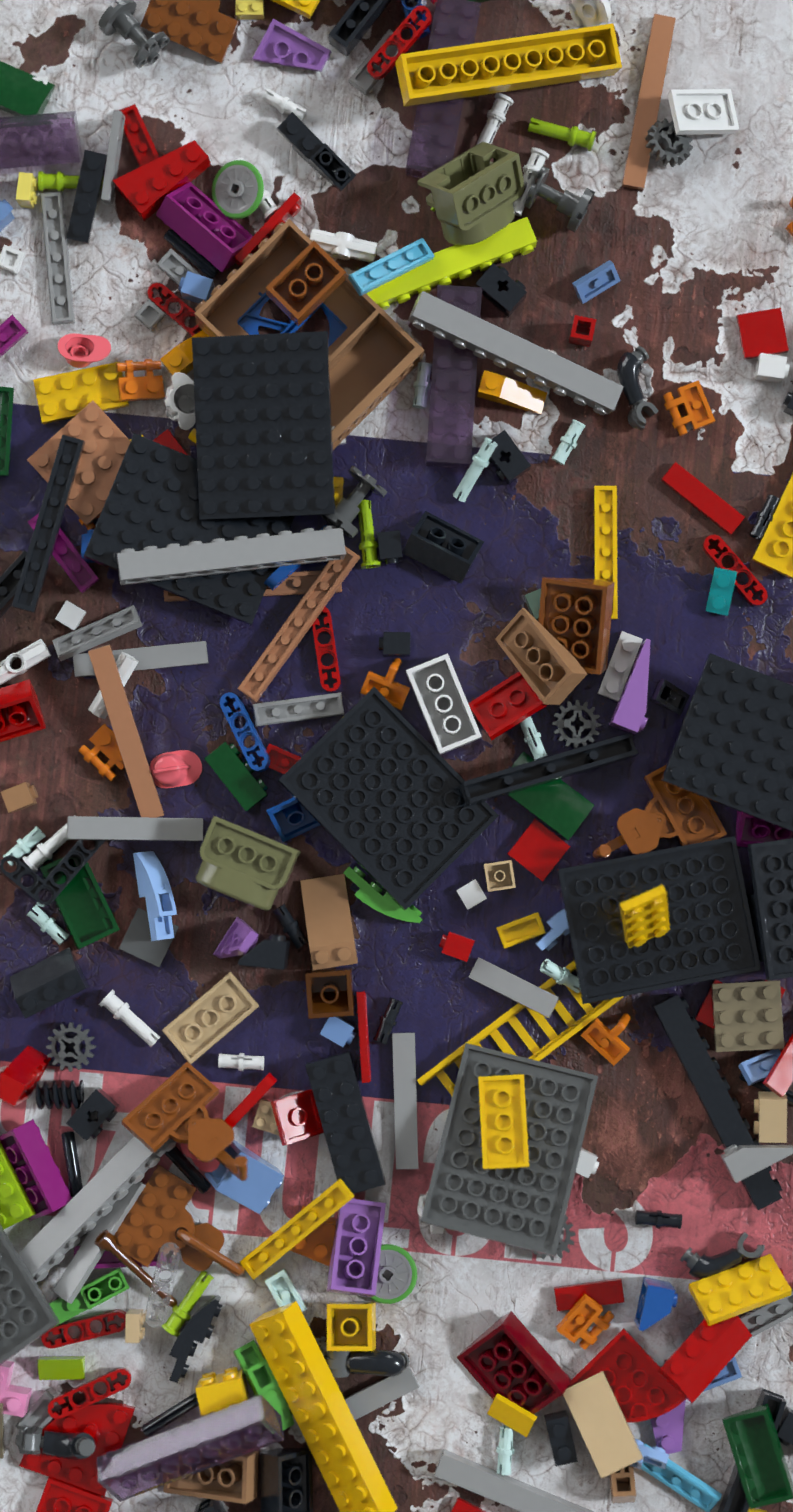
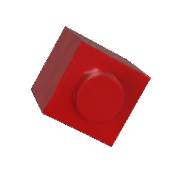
(582, 330)
(456, 946)

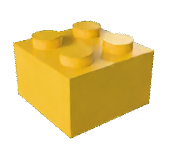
(351, 1326)
(221, 1390)

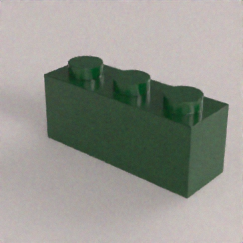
(237, 776)

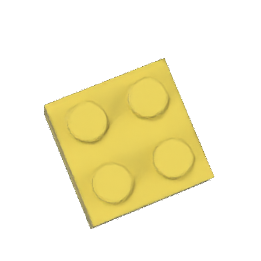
(249, 9)
(26, 190)

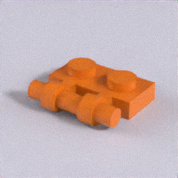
(140, 388)
(695, 405)
(104, 742)
(580, 1318)

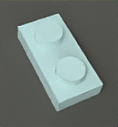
(284, 1289)

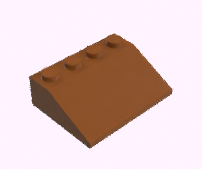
(579, 618)

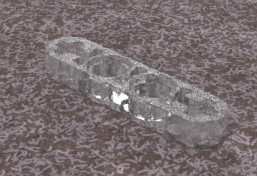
(162, 1285)

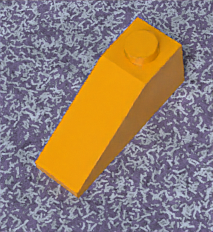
(181, 357)
(511, 392)

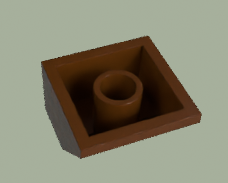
(329, 992)

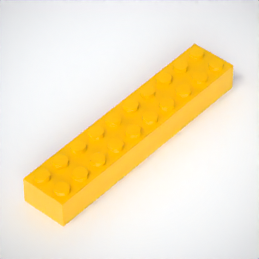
(508, 64)
(321, 1411)

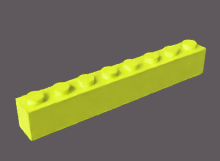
(458, 262)

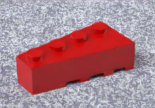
(150, 183)
(21, 1075)

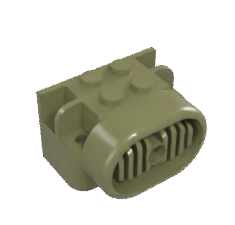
(474, 194)
(244, 864)

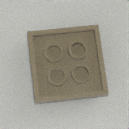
(747, 1016)

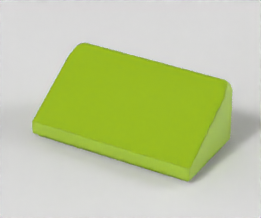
(61, 1367)

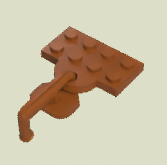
(192, 25)
(666, 815)
(179, 1113)
(157, 1218)

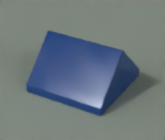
(291, 819)

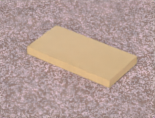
(210, 1018)
(602, 1425)

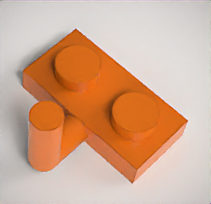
(391, 690)
(606, 1040)

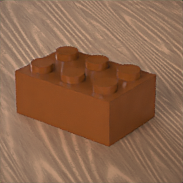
(306, 283)

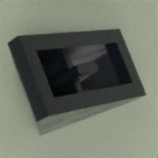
(669, 696)

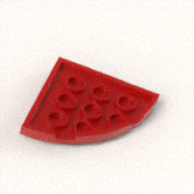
(633, 1379)
(107, 1426)

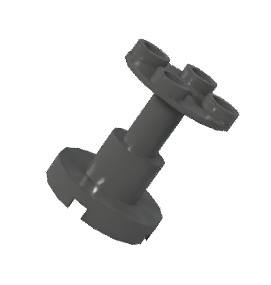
(121, 20)
(567, 203)
(348, 508)

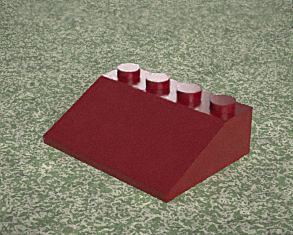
(514, 1365)

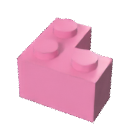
(13, 1397)

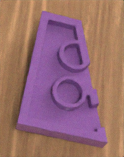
(289, 48)
(237, 940)
(669, 1429)

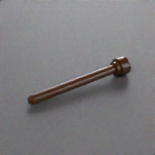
(106, 1242)

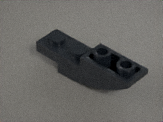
(316, 153)
(197, 1330)

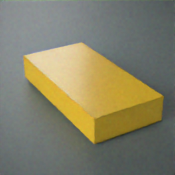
(521, 930)
(511, 1415)

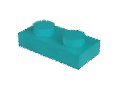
(721, 591)

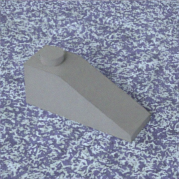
(750, 1159)

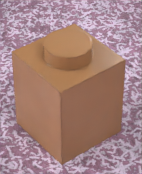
(19, 797)

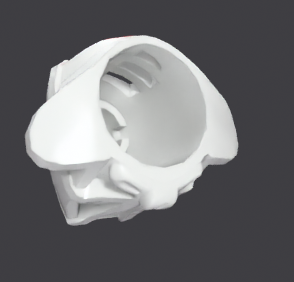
(181, 401)

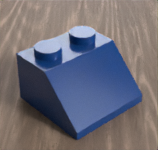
(654, 1302)

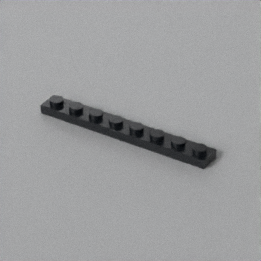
(48, 524)

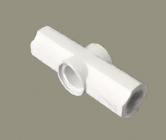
(344, 245)
(29, 656)
(126, 666)

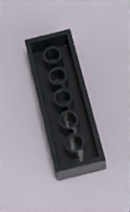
(345, 1122)

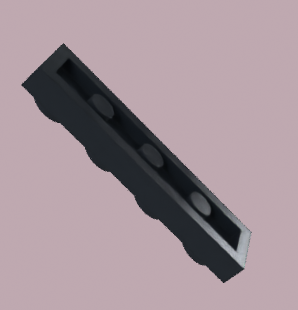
(86, 196)

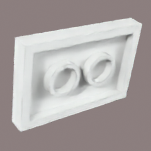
(703, 111)

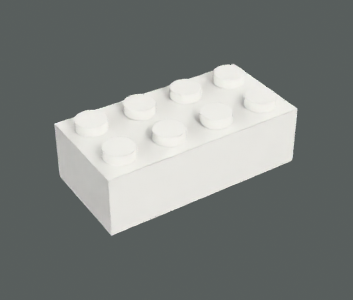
(443, 704)

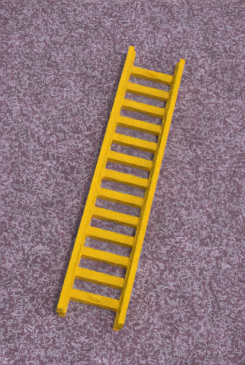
(538, 1053)

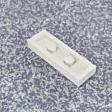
(620, 666)

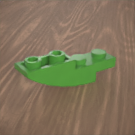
(384, 904)
(91, 1295)
(262, 1380)

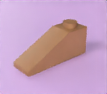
(623, 1485)

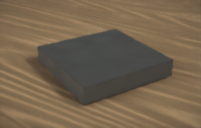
(138, 940)

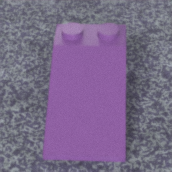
(633, 701)
(357, 1248)

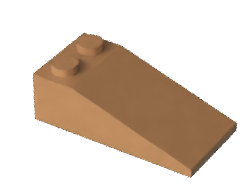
(540, 658)
(328, 922)
(229, 1481)

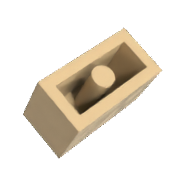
(771, 1118)

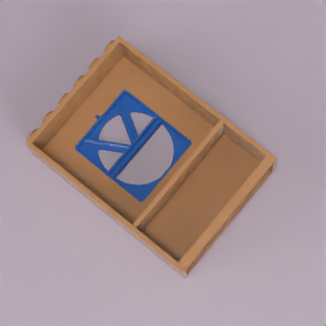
(365, 344)

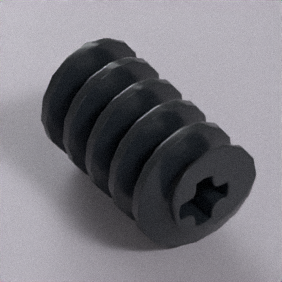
(59, 1095)

